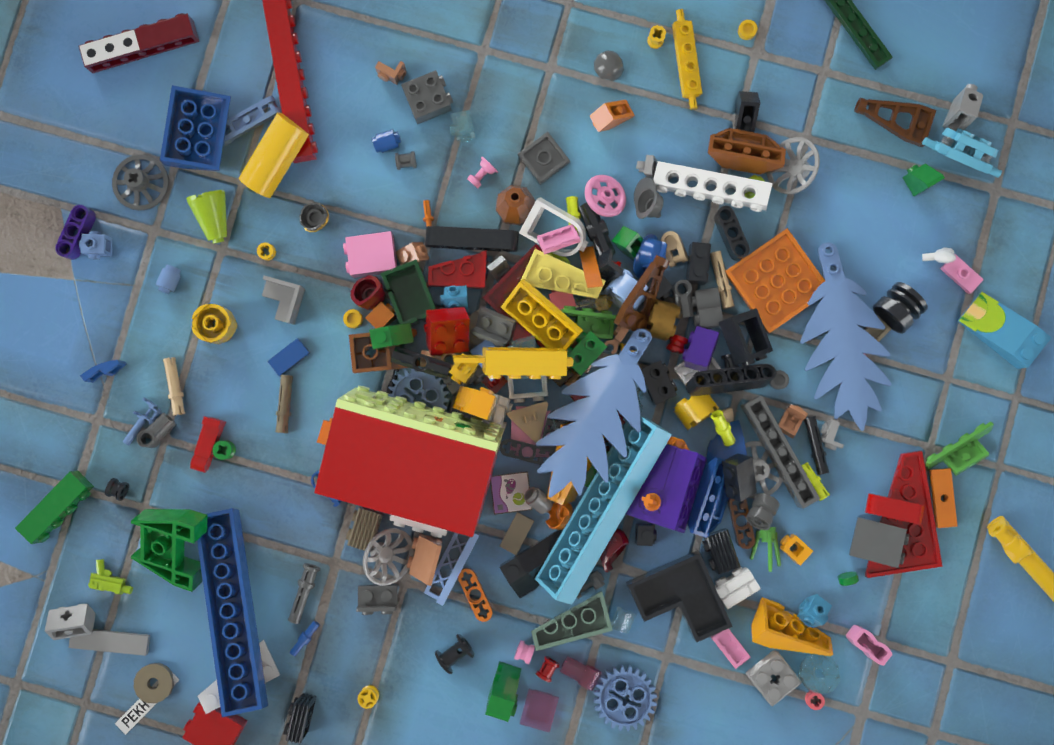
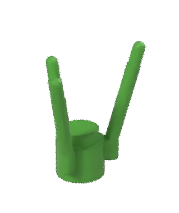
(771, 537)

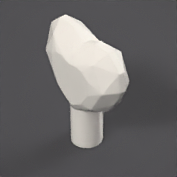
(942, 255)

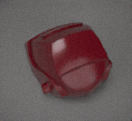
(368, 292)
(613, 549)

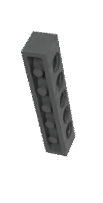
(780, 452)

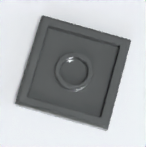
(543, 158)

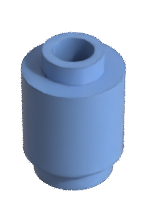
(168, 279)

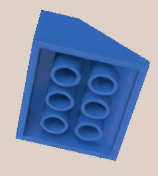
(195, 129)

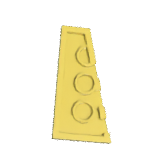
(553, 274)

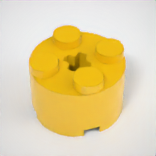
(203, 323)
(695, 410)

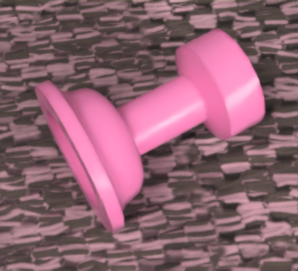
(486, 168)

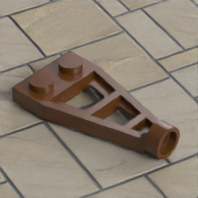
(919, 126)
(635, 320)

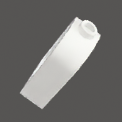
(534, 216)

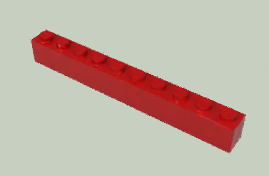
(288, 72)

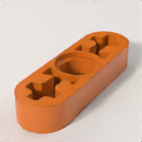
(486, 605)

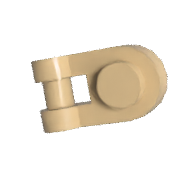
(674, 243)

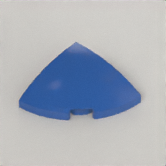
(718, 450)

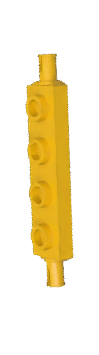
(687, 59)

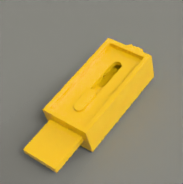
(520, 361)

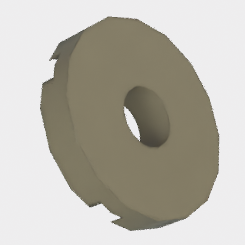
(142, 683)

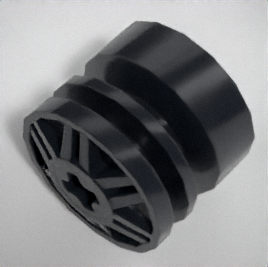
(900, 307)

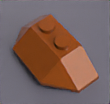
(746, 151)

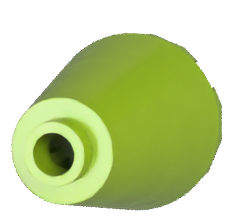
(210, 213)

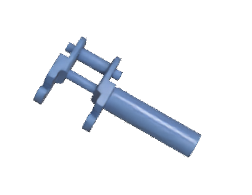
(141, 421)

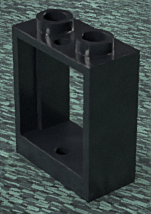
(736, 341)

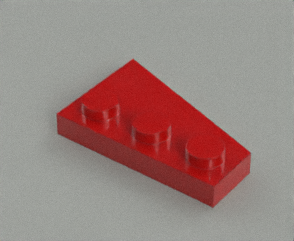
(460, 272)

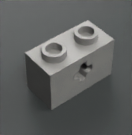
(70, 621)

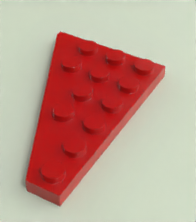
(923, 549)

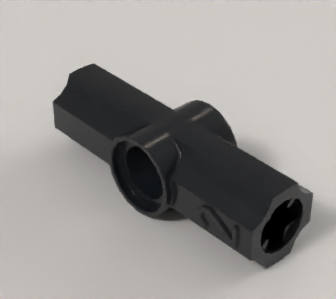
(596, 229)
(433, 366)

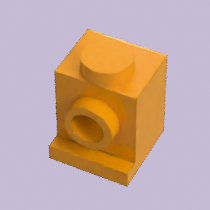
(801, 551)

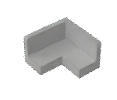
(288, 294)

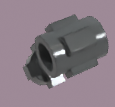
(595, 580)

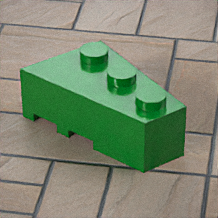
(503, 696)

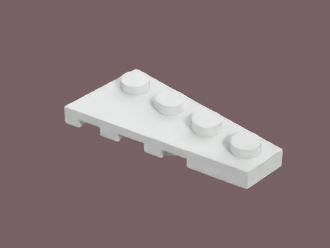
(210, 697)

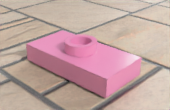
(558, 239)
(962, 275)
(731, 648)

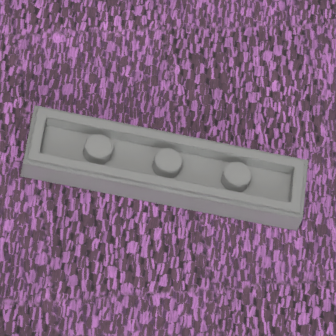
(112, 642)

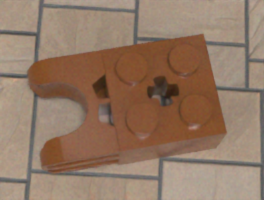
(380, 361)

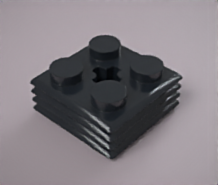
(301, 715)

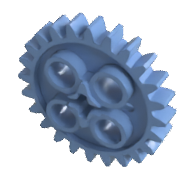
(428, 382)
(616, 713)

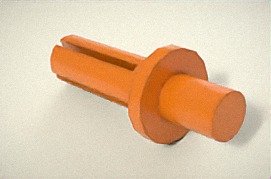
(427, 211)

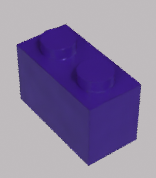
(701, 349)

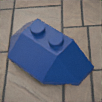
(709, 500)

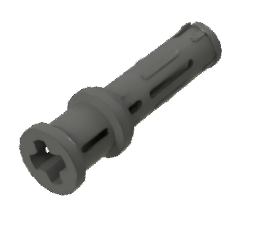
(305, 584)

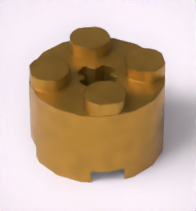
(662, 320)

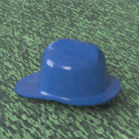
(648, 250)

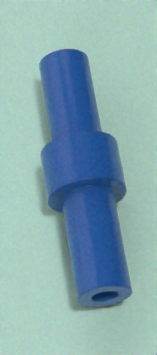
(304, 638)

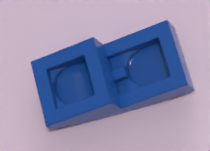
(107, 368)

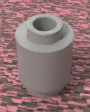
(537, 500)

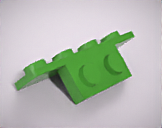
(598, 323)
(963, 453)

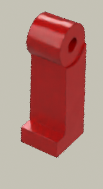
(209, 435)

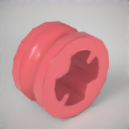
(819, 705)

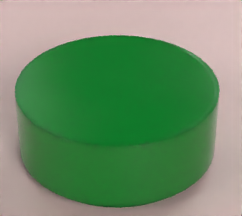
(848, 578)

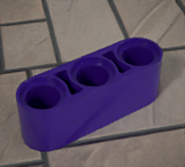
(67, 235)

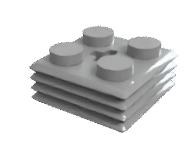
(785, 680)

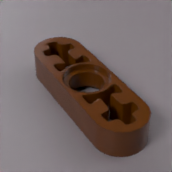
(738, 536)

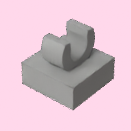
(648, 167)

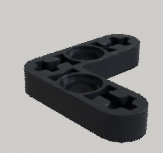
(551, 449)

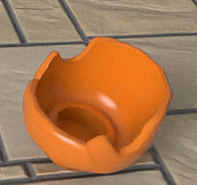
(559, 516)

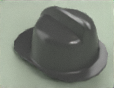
(647, 199)

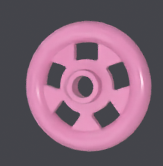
(592, 200)

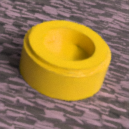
(747, 29)
(353, 319)

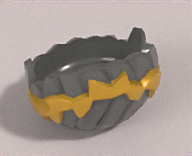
(314, 217)

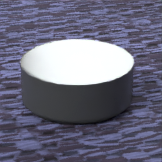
(780, 381)

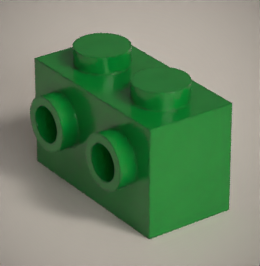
(585, 352)

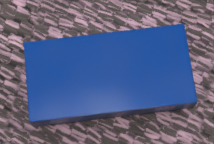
(288, 357)

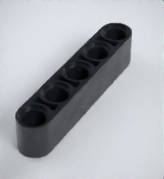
(471, 239)
(730, 379)

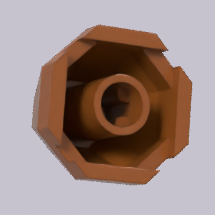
(514, 204)

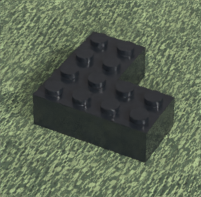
(683, 585)

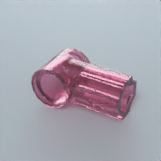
(585, 674)

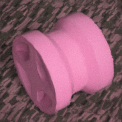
(524, 652)

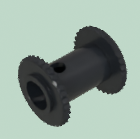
(453, 655)

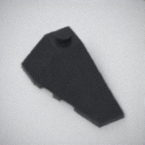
(524, 566)

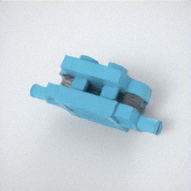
(961, 138)

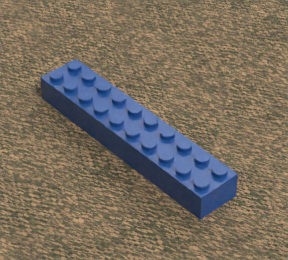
(231, 615)

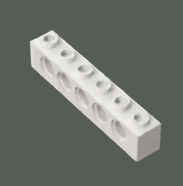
(666, 171)

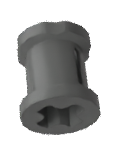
(405, 160)

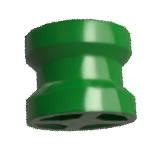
(228, 448)

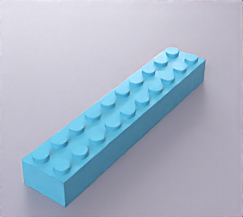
(601, 512)

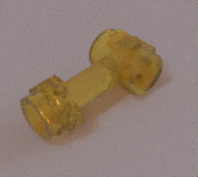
(603, 303)

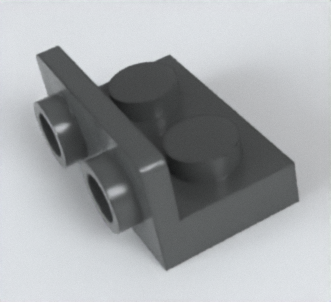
(494, 327)
(377, 598)

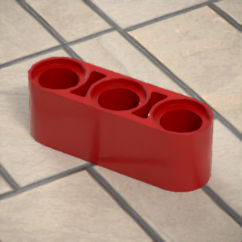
(894, 509)

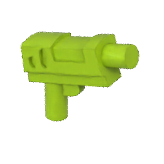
(105, 582)

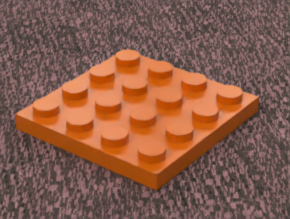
(776, 280)

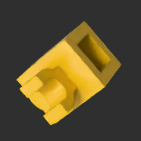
(463, 371)

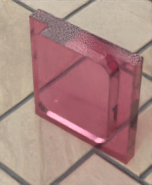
(539, 710)

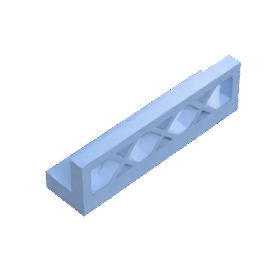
(455, 571)

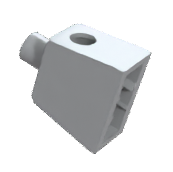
(966, 102)

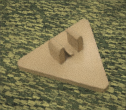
(530, 419)

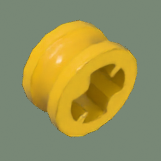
(260, 252)

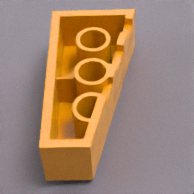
(475, 402)

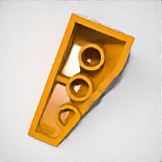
(781, 630)

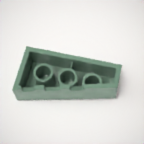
(576, 623)

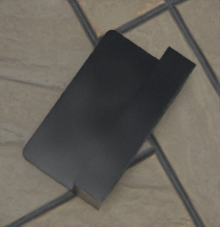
(608, 269)

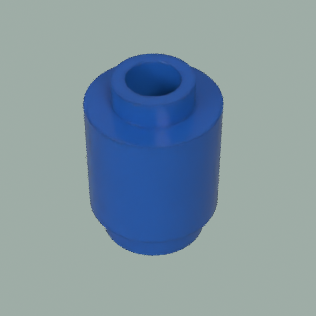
(386, 141)

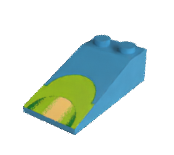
(1004, 331)

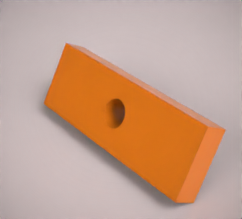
(944, 509)

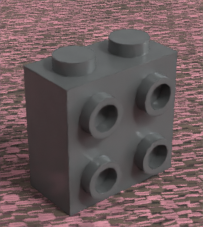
(427, 96)

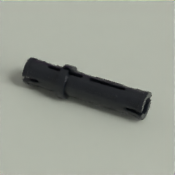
(818, 453)

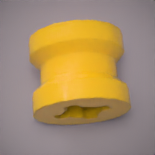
(364, 697)

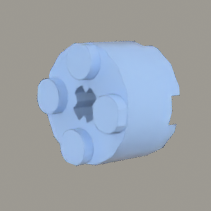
(621, 288)

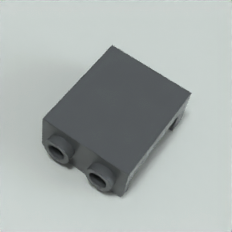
(879, 542)

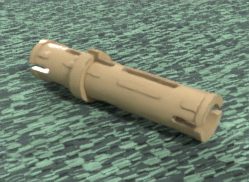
(722, 281)
(175, 393)

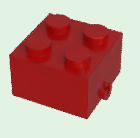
(447, 330)

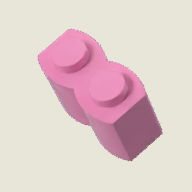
(869, 645)

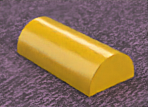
(273, 156)
(541, 317)

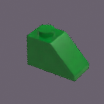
(921, 178)
(628, 242)
(391, 336)

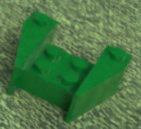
(163, 543)

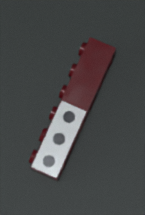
(138, 43)

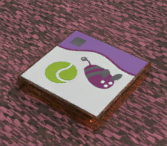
(509, 492)

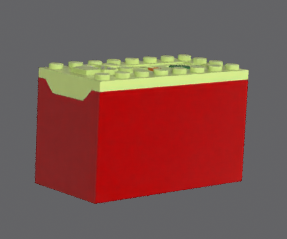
(409, 460)

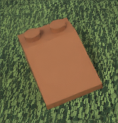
(425, 558)

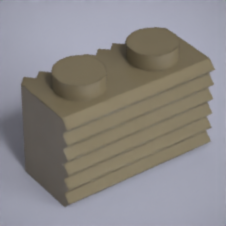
(364, 528)

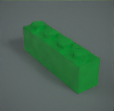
(54, 507)

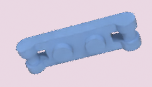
(250, 119)

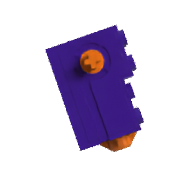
(670, 487)

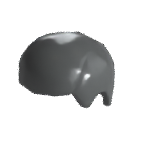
(608, 65)

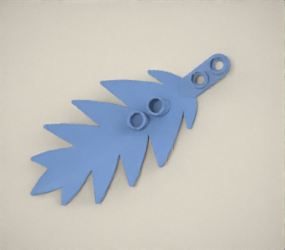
(845, 342)
(596, 416)

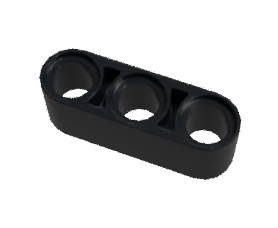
(733, 224)

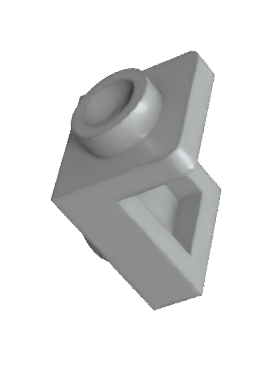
(829, 432)

